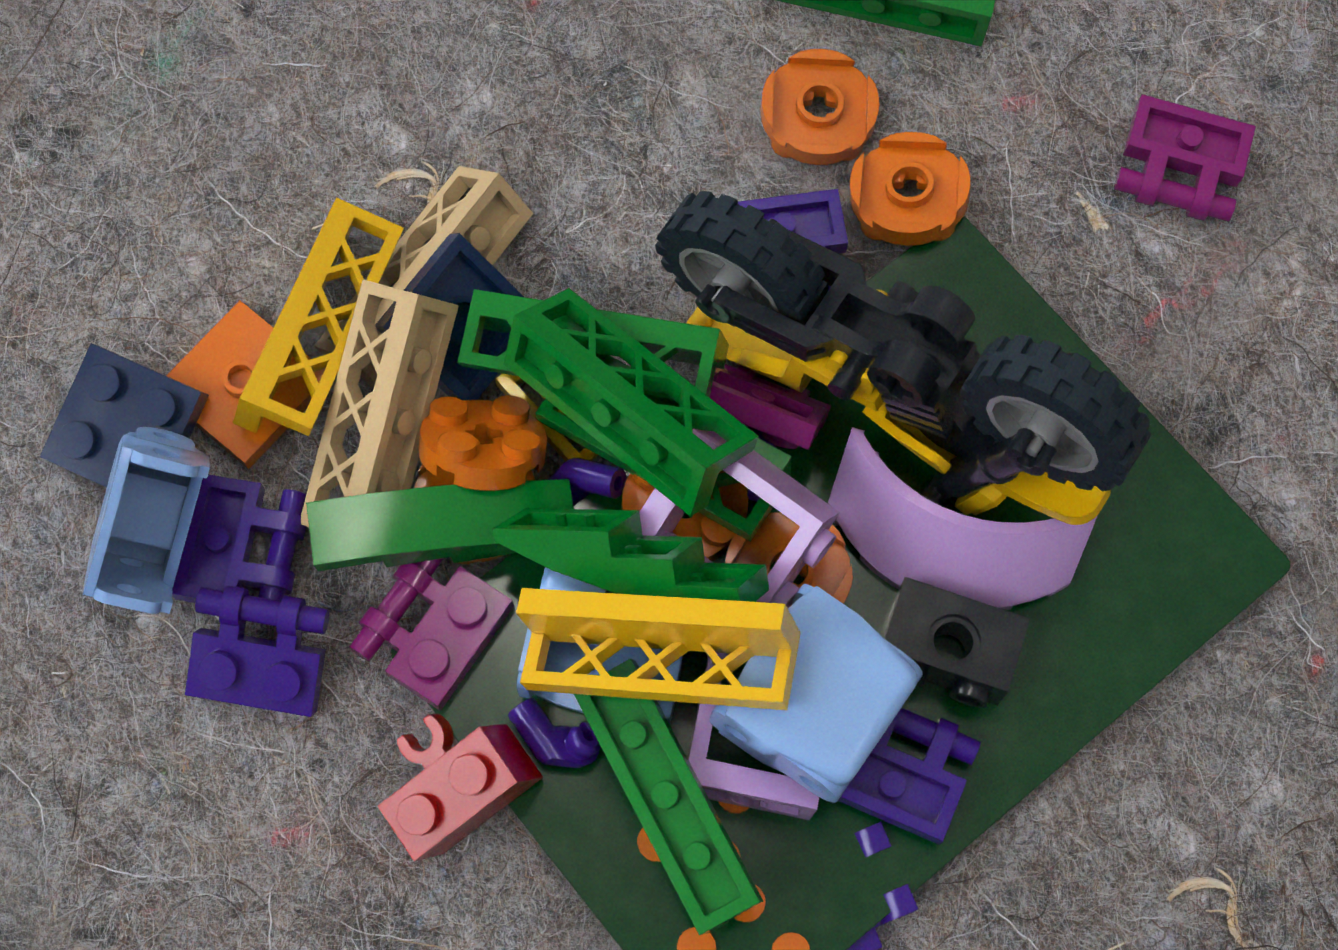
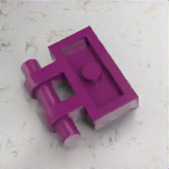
(1187, 142)
(780, 413)
(446, 638)

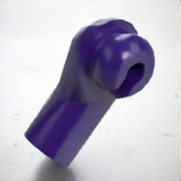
(591, 477)
(551, 743)

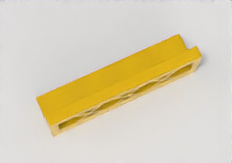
(297, 317)
(665, 624)

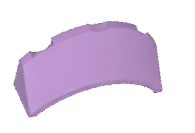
(920, 540)

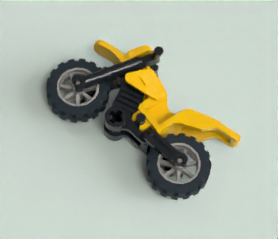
(990, 424)

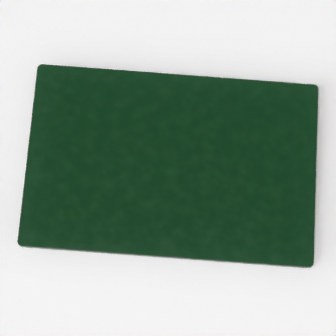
(1151, 588)

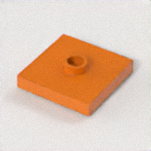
(221, 368)

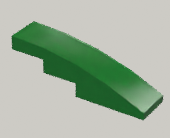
(422, 523)
(614, 555)

